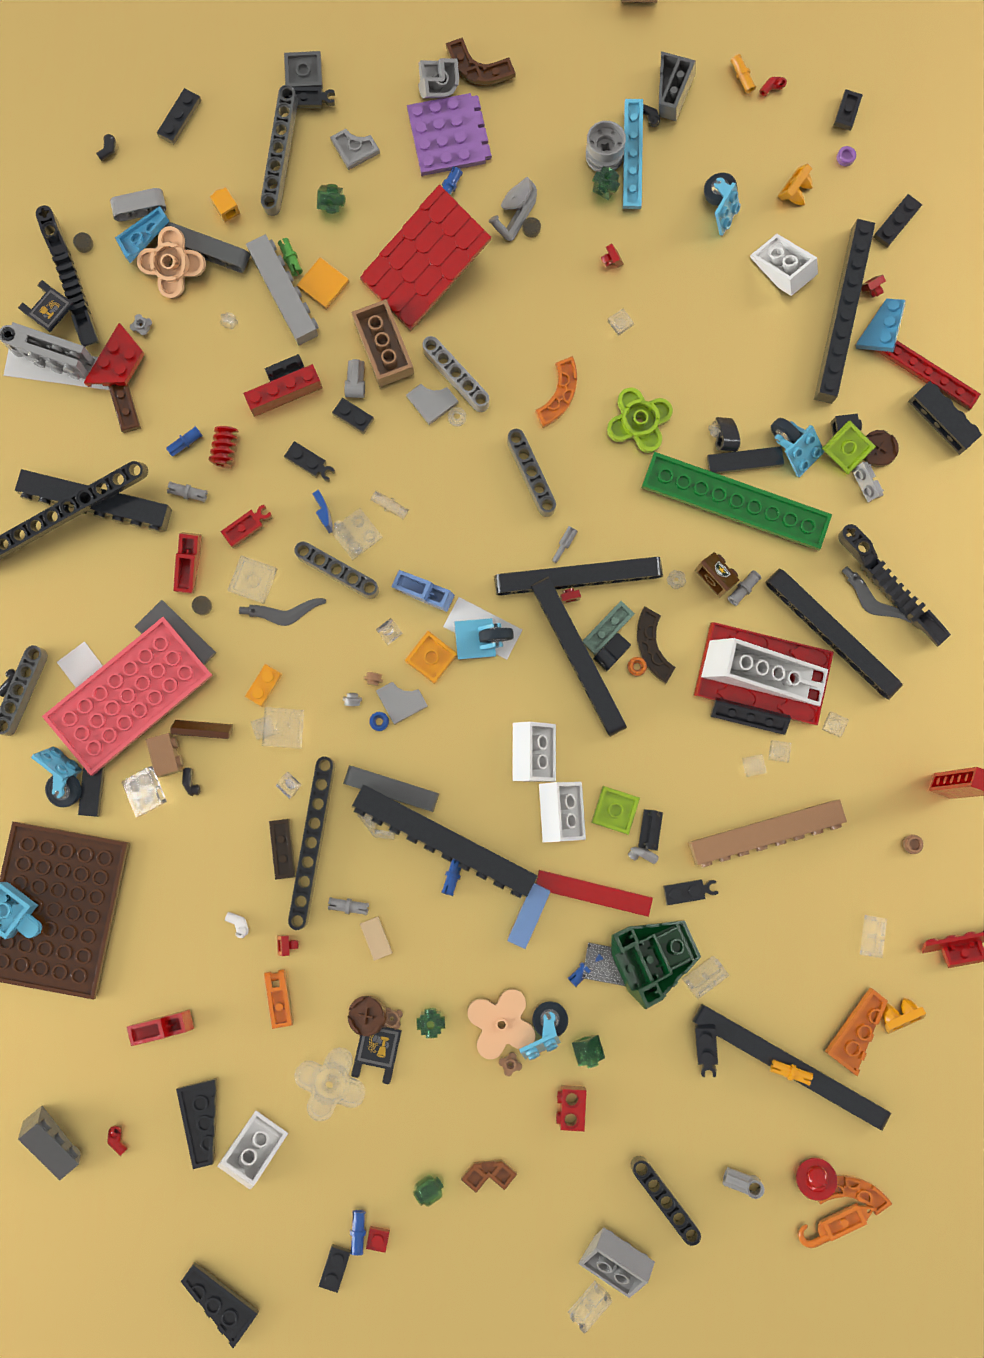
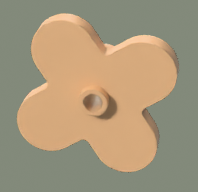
(157, 262)
(507, 1009)

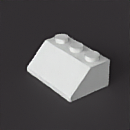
(534, 752)
(562, 811)

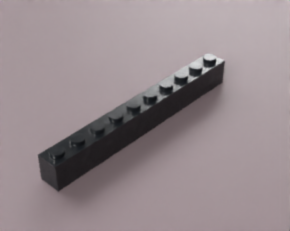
(844, 311)
(441, 839)

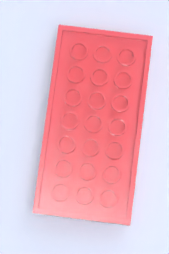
(127, 696)

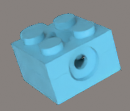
(16, 913)

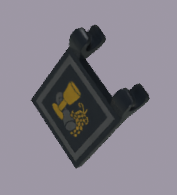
(49, 308)
(378, 1051)

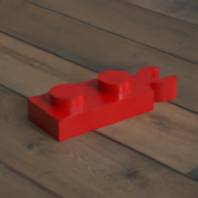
(245, 526)

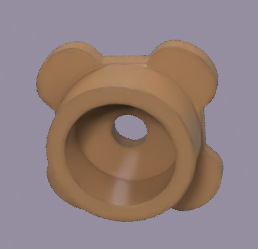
(392, 1013)
(508, 1070)

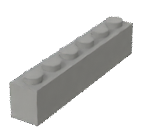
(283, 292)

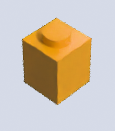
(224, 204)

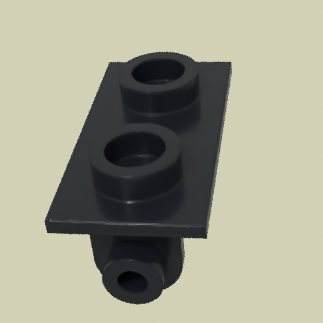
(284, 367)
(650, 829)

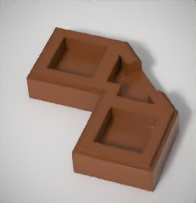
(496, 1170)

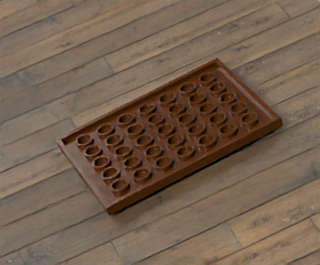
(76, 893)

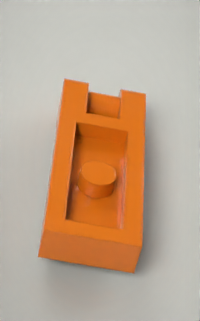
(278, 999)

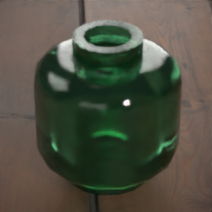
(428, 1190)

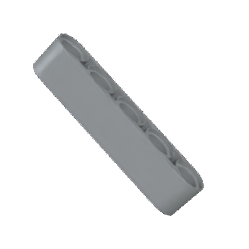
(454, 366)

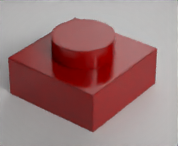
(570, 595)
(377, 1239)

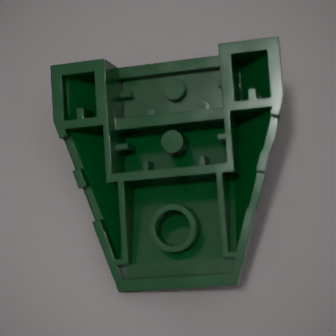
(653, 958)

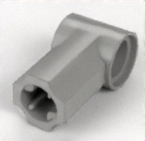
(355, 379)
(741, 1182)

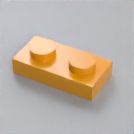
(263, 685)

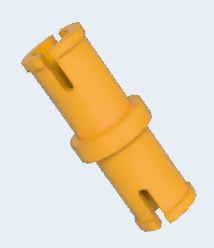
(743, 73)
(791, 1072)

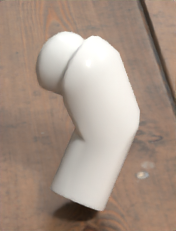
(240, 924)

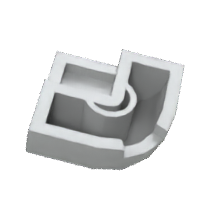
(438, 78)

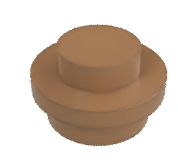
(373, 678)
(913, 844)

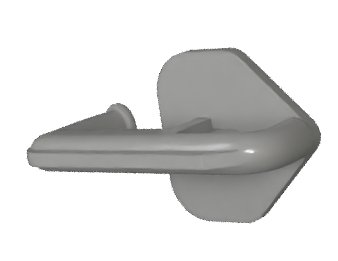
(521, 198)

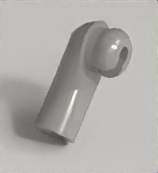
(644, 853)

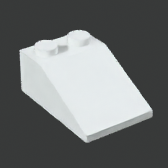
(785, 264)
(252, 1150)

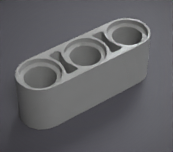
(137, 204)

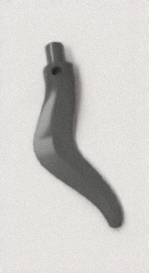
(867, 600)
(281, 617)

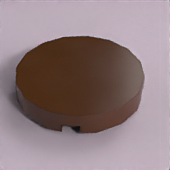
(885, 450)
(367, 1016)

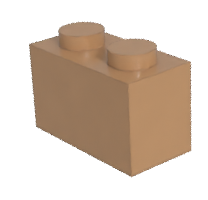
(164, 754)

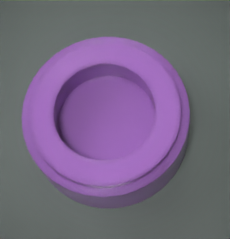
(846, 156)

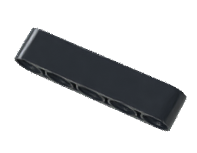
(670, 1208)

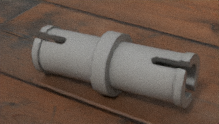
(187, 491)
(744, 588)
(348, 906)

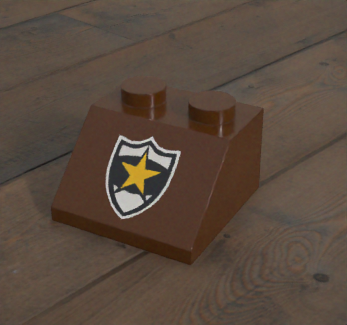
(717, 574)

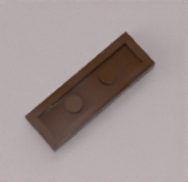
(124, 408)
(201, 729)

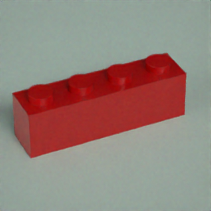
(283, 390)

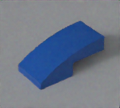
(324, 513)

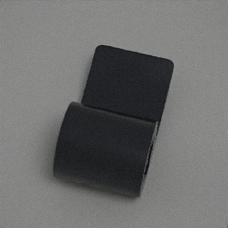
(729, 436)
(612, 651)

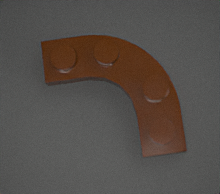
(477, 72)

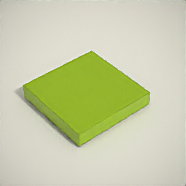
(848, 447)
(615, 810)

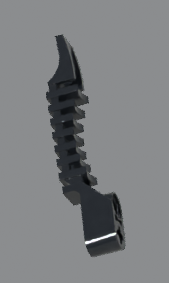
(68, 275)
(874, 568)

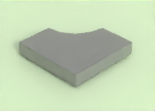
(354, 149)
(431, 403)
(400, 703)

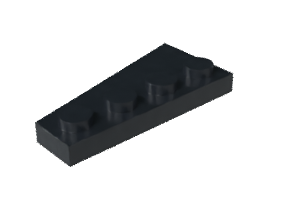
(198, 1116)
(220, 1303)

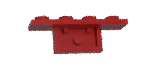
(958, 950)

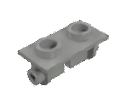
(864, 475)

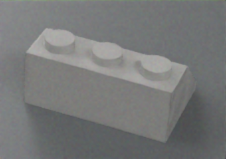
(617, 1263)

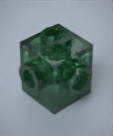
(606, 182)
(330, 198)
(431, 1015)
(588, 1051)

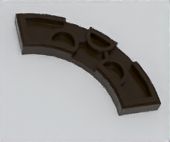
(648, 646)

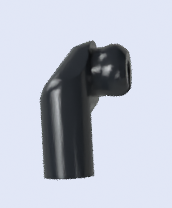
(652, 115)
(109, 147)

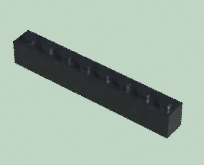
(118, 507)

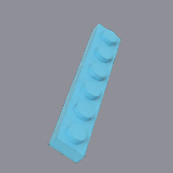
(633, 154)

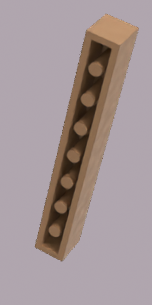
(766, 832)

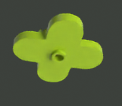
(635, 407)

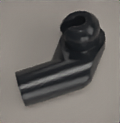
(4, 687)
(188, 784)

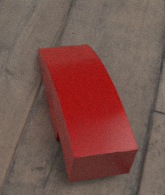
(187, 562)
(160, 1028)

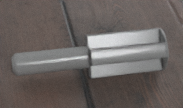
(565, 542)

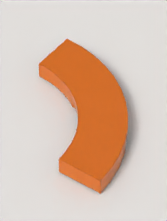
(563, 395)
(862, 1191)

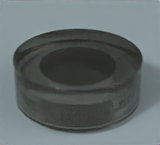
(531, 227)
(83, 242)
(201, 605)

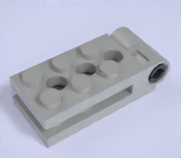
(47, 350)

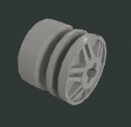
(605, 145)

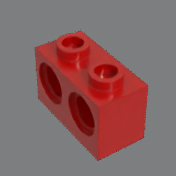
(577, 1108)

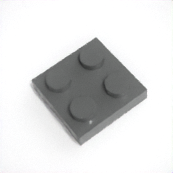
(303, 69)

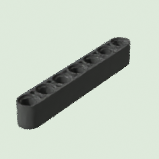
(279, 141)

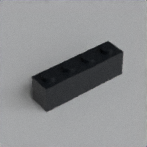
(945, 417)

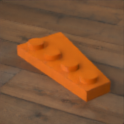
(853, 1038)

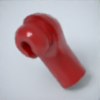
(773, 83)
(114, 1140)

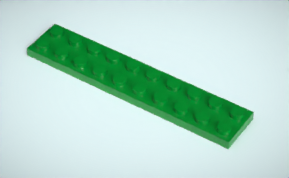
(737, 501)

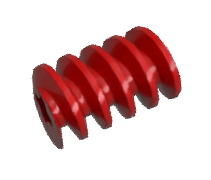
(221, 446)

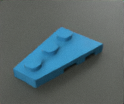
(141, 233)
(884, 327)

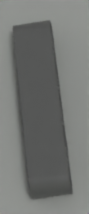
(214, 249)
(531, 464)
(331, 562)
(28, 683)
(392, 788)

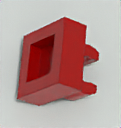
(612, 257)
(873, 286)
(285, 944)

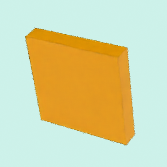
(323, 283)
(431, 657)

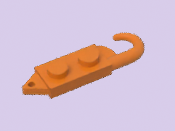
(837, 1225)

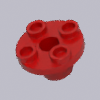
(816, 1179)

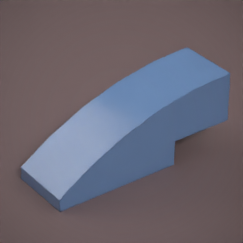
(423, 590)
(528, 916)

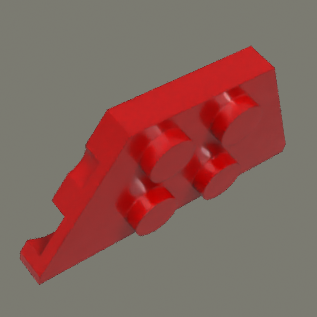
(116, 361)

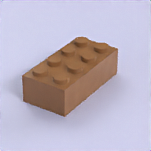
(382, 343)

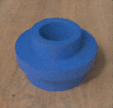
(374, 717)

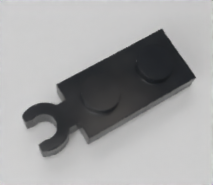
(313, 97)
(308, 461)
(687, 891)
(707, 1048)

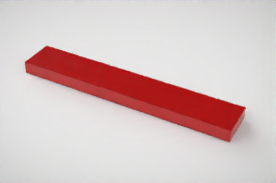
(928, 371)
(595, 893)

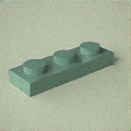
(608, 627)

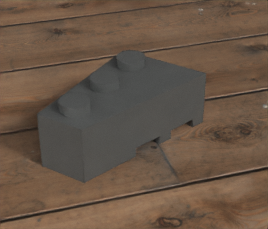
(675, 82)
(49, 1143)

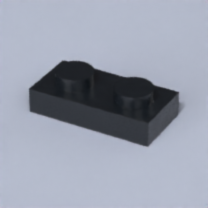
(848, 109)
(353, 415)
(334, 1268)

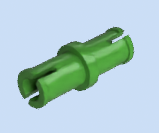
(290, 257)

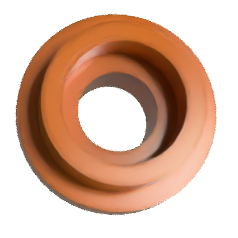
(641, 662)

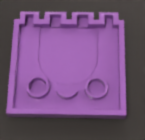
(449, 133)

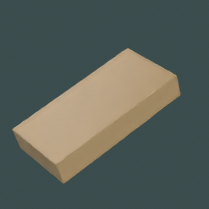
(376, 938)

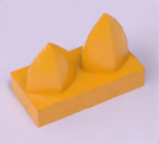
(791, 190)
(895, 1021)

